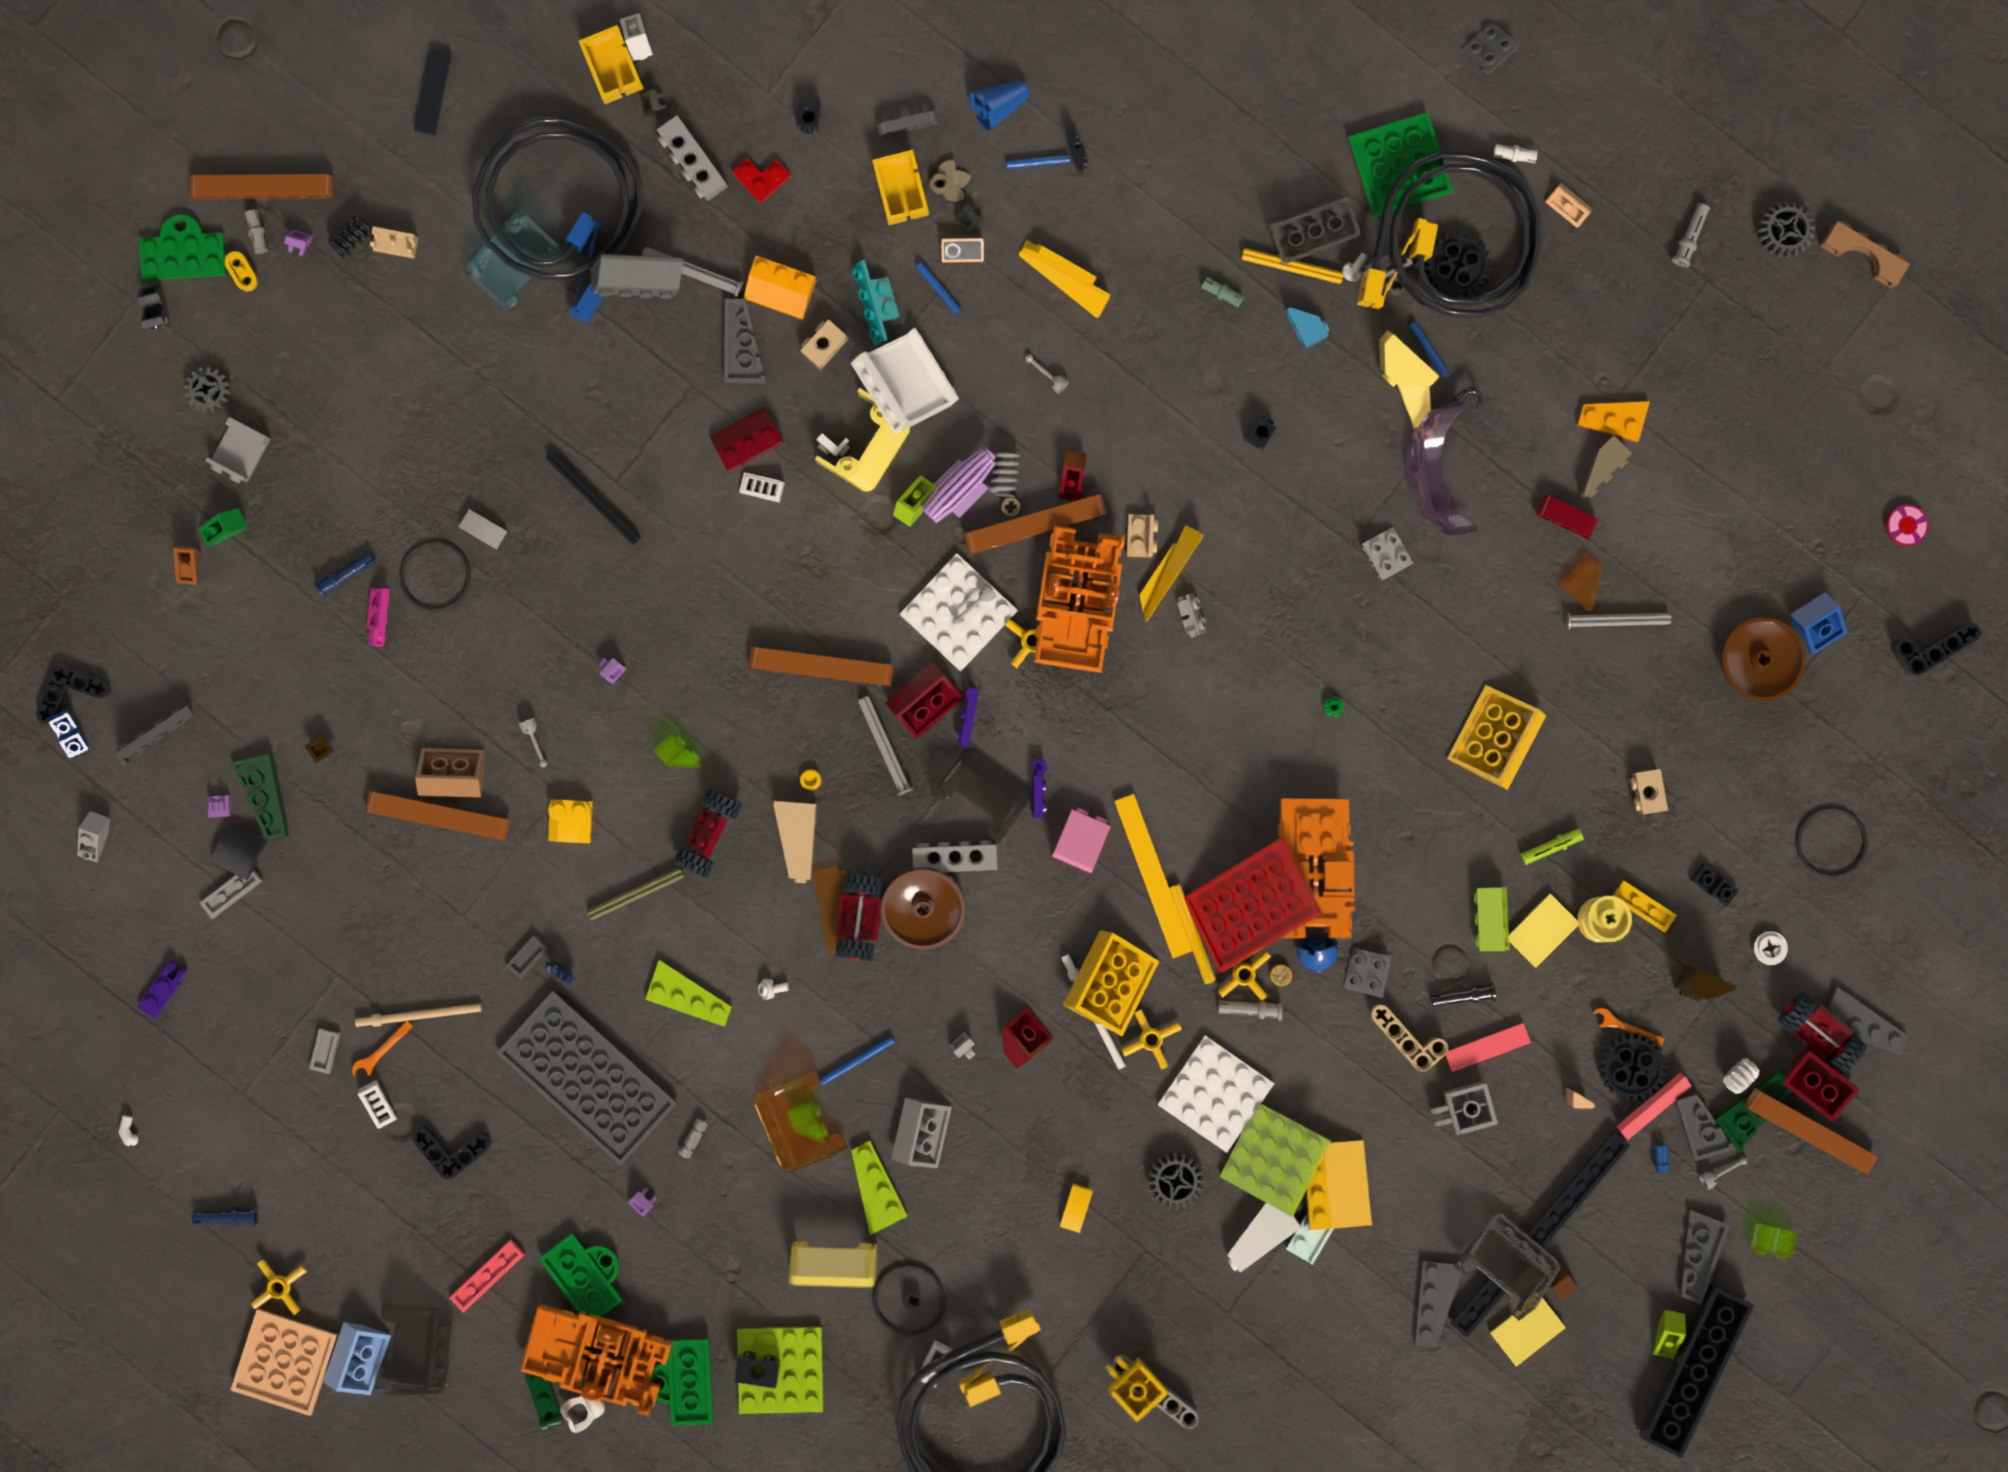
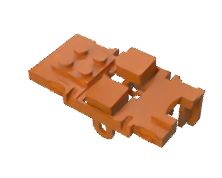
(1072, 637)
(1322, 830)
(558, 1347)

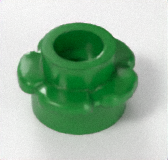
(1333, 701)

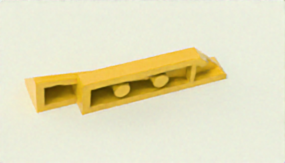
(1067, 276)
(1168, 570)

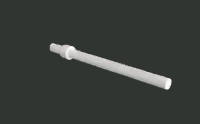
(1072, 974)

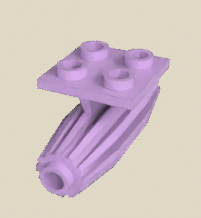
(960, 486)

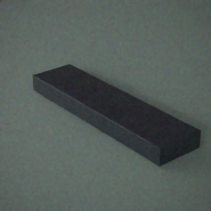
(433, 92)

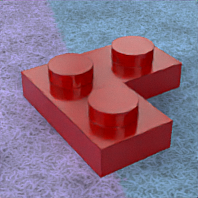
(761, 184)

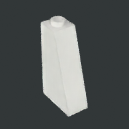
(1261, 1236)

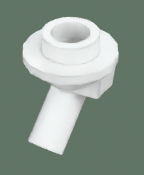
(1352, 271)
(767, 989)

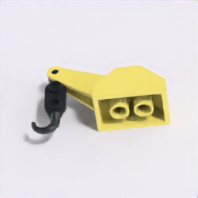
(1414, 378)

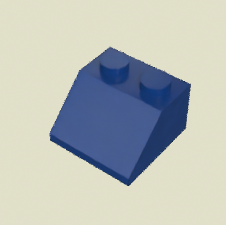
(1819, 623)

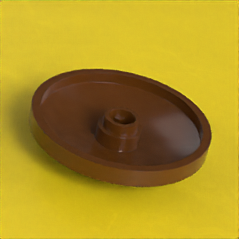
(1763, 659)
(923, 908)

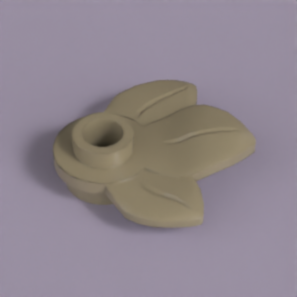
(953, 181)

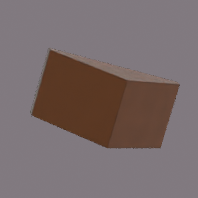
(1563, 1284)

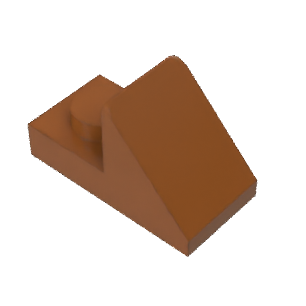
(186, 564)

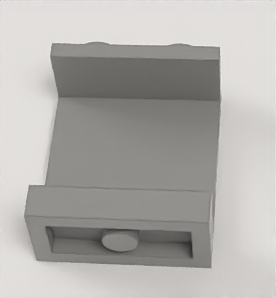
(238, 451)

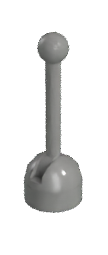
(1058, 383)
(985, 594)
(529, 727)
(1710, 1179)

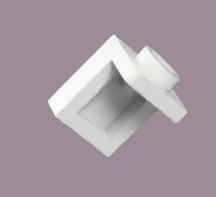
(828, 446)

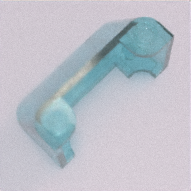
(498, 278)

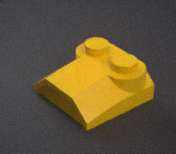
(570, 821)

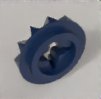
(559, 971)

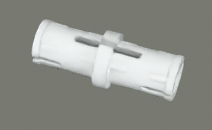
(1515, 153)

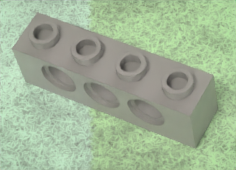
(668, 134)
(988, 860)

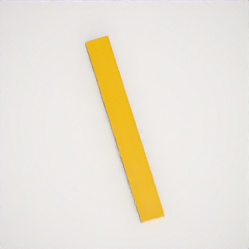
(1153, 876)

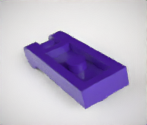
(968, 716)

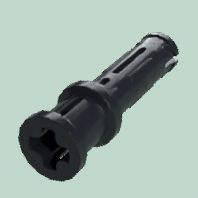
(1472, 995)

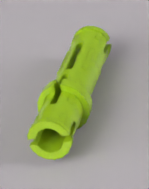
(1552, 846)

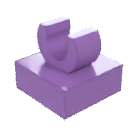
(298, 239)
(611, 670)
(219, 806)
(641, 1204)

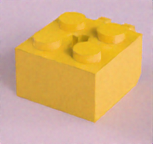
(1135, 1375)

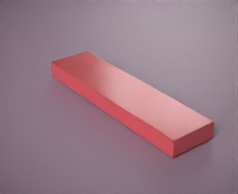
(1487, 1047)
(1654, 1106)
(487, 1275)

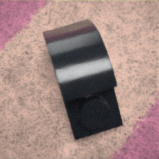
(153, 307)

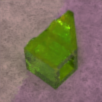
(675, 754)
(807, 1122)

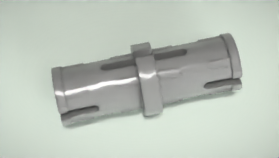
(256, 231)

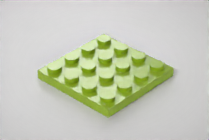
(1275, 1159)
(800, 1370)

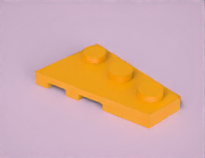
(1615, 419)

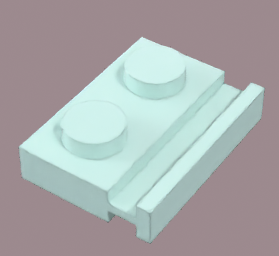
(1307, 1242)

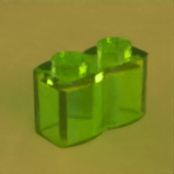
(1772, 1240)

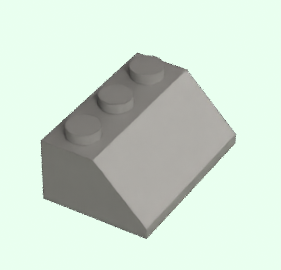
(921, 1133)

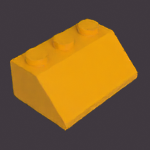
(779, 287)

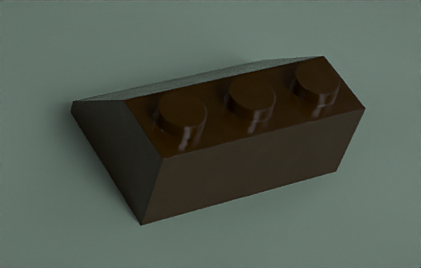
(1699, 985)

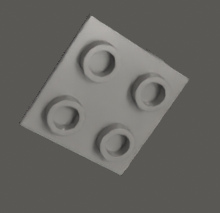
(1387, 553)

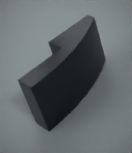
(1077, 156)
(1714, 885)

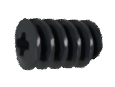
(350, 235)

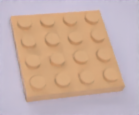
(284, 1362)

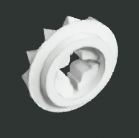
(1779, 952)

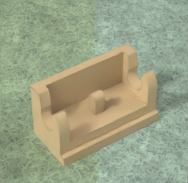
(394, 242)

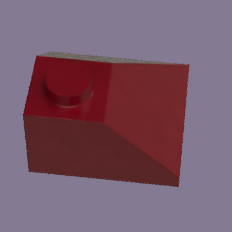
(1024, 1038)

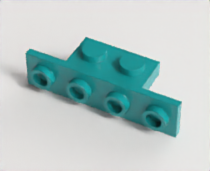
(876, 300)

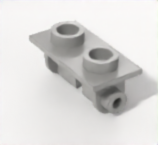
(1196, 623)

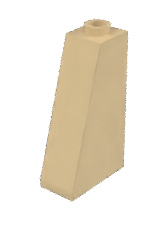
(797, 835)

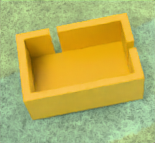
(611, 64)
(900, 188)

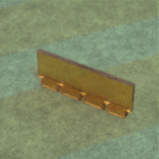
(828, 891)

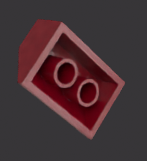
(746, 440)
(924, 700)
(1819, 1084)

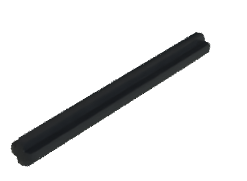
(598, 503)

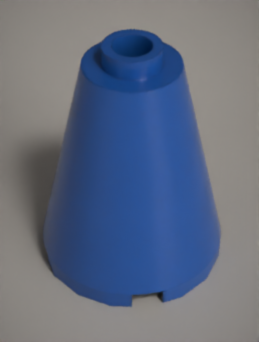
(998, 102)

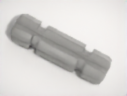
(693, 1138)

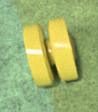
(1604, 919)

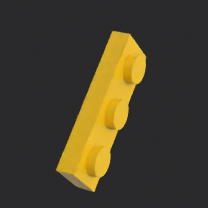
(1645, 906)

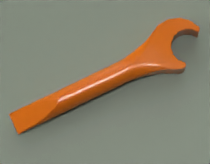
(1611, 1021)
(370, 1061)

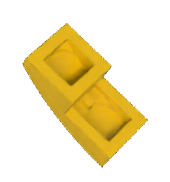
(1076, 1208)

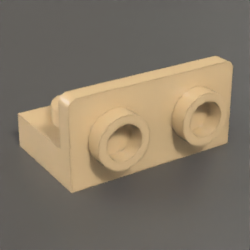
(1140, 535)

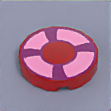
(1907, 525)

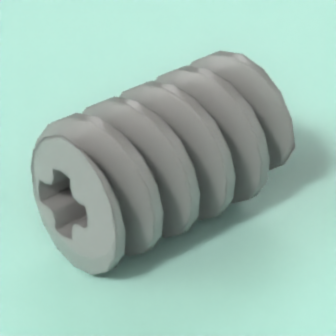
(1004, 474)

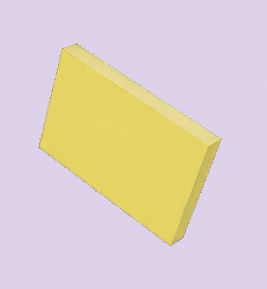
(1542, 930)
(1529, 1334)

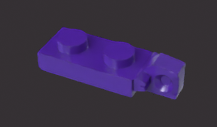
(1038, 787)

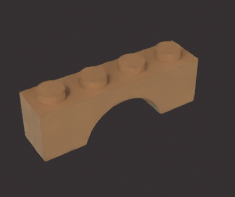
(1887, 266)

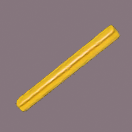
(1295, 266)
(1192, 934)

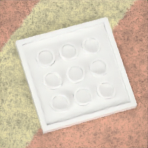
(948, 597)
(1215, 1093)

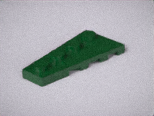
(261, 785)
(1740, 1122)

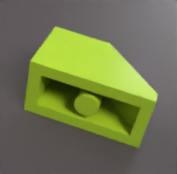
(911, 502)
(1669, 1334)

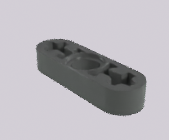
(907, 123)

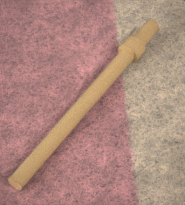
(378, 1019)

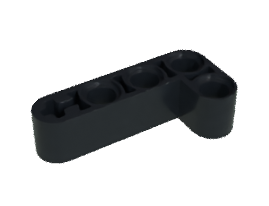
(1939, 646)

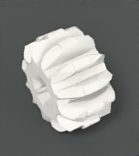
(1741, 1076)

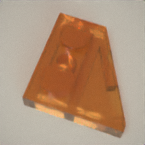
(1583, 582)

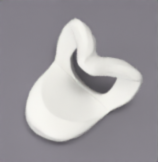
(594, 1409)

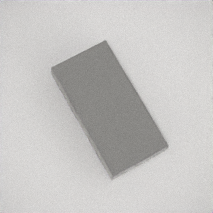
(324, 1050)

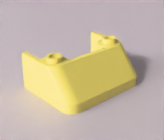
(875, 459)
(833, 1265)

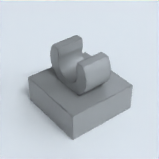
(963, 1045)

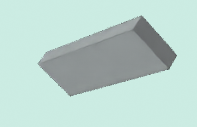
(229, 893)

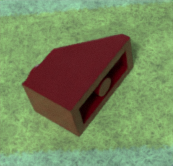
(1072, 475)

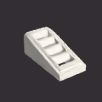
(778, 492)
(383, 1101)

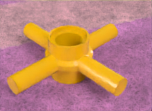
(1024, 635)
(1250, 980)
(1155, 1047)
(272, 1292)

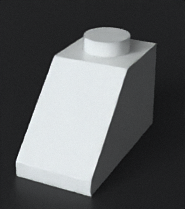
(636, 37)

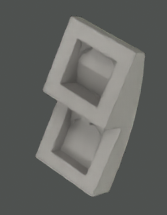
(482, 529)

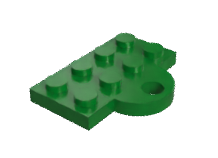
(182, 252)
(583, 1275)
(687, 1382)

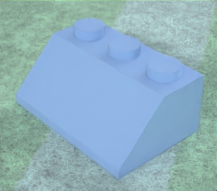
(356, 1359)

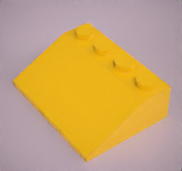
(1496, 737)
(1111, 982)
(1339, 1189)

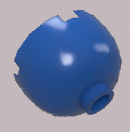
(1317, 953)

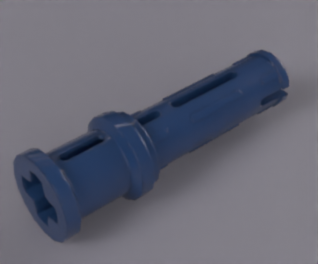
(336, 579)
(235, 1217)

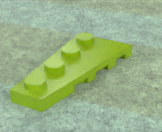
(684, 995)
(877, 1192)

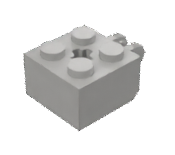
(1456, 1103)

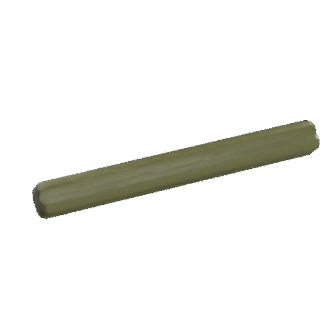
(635, 894)

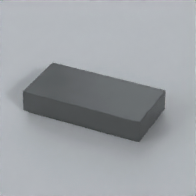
(527, 956)

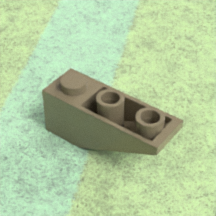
(1605, 461)

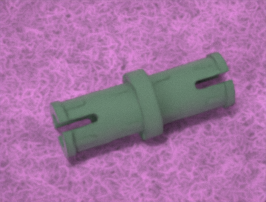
(1222, 292)

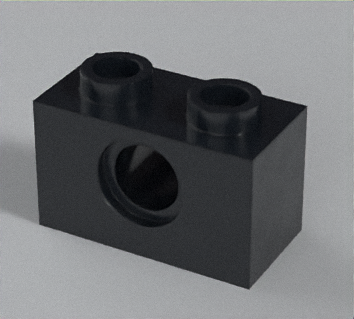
(746, 1375)

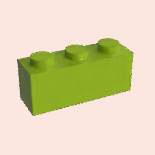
(1492, 919)

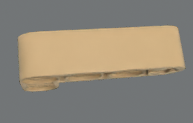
(1403, 1035)

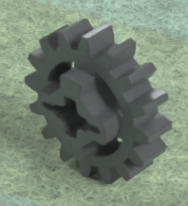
(204, 381)

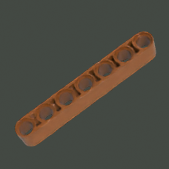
(261, 186)
(1035, 524)
(820, 666)
(437, 815)
(1811, 1131)

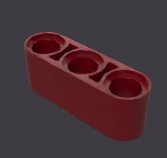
(1566, 516)

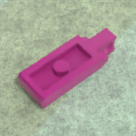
(377, 615)

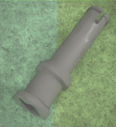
(1688, 244)
(1260, 1009)

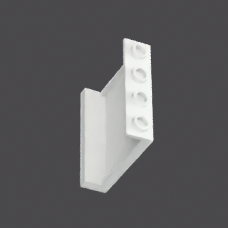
(905, 381)

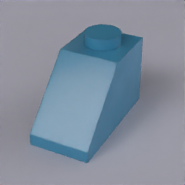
(1307, 327)

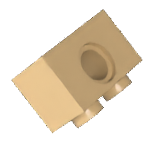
(820, 356)
(1657, 800)

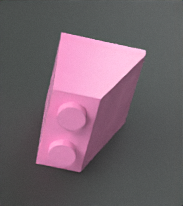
(1081, 840)

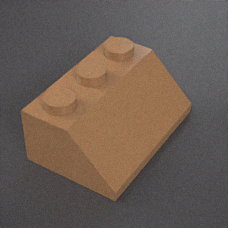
(450, 772)

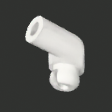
(125, 1133)

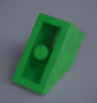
(222, 527)

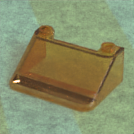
(790, 1147)

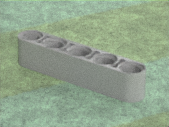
(1176, 1413)

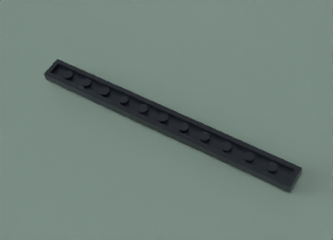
(1547, 1226)

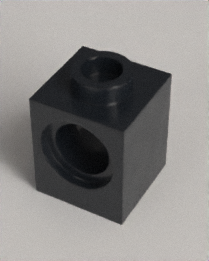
(809, 107)
(1260, 442)

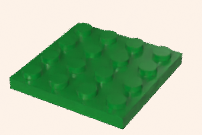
(1388, 151)

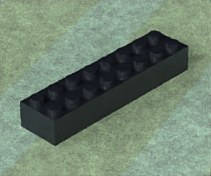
(1696, 1370)

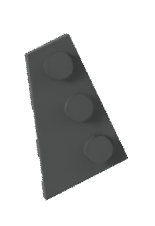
(1701, 1130)

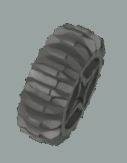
(1778, 225)
(1185, 1183)

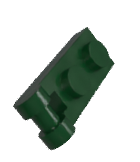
(544, 1401)

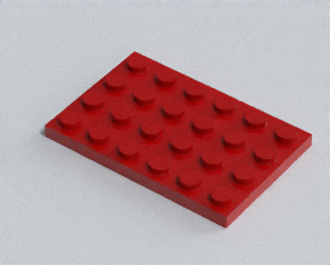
(1252, 905)

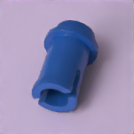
(1661, 1157)

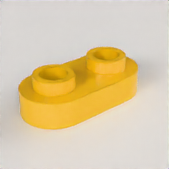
(241, 272)

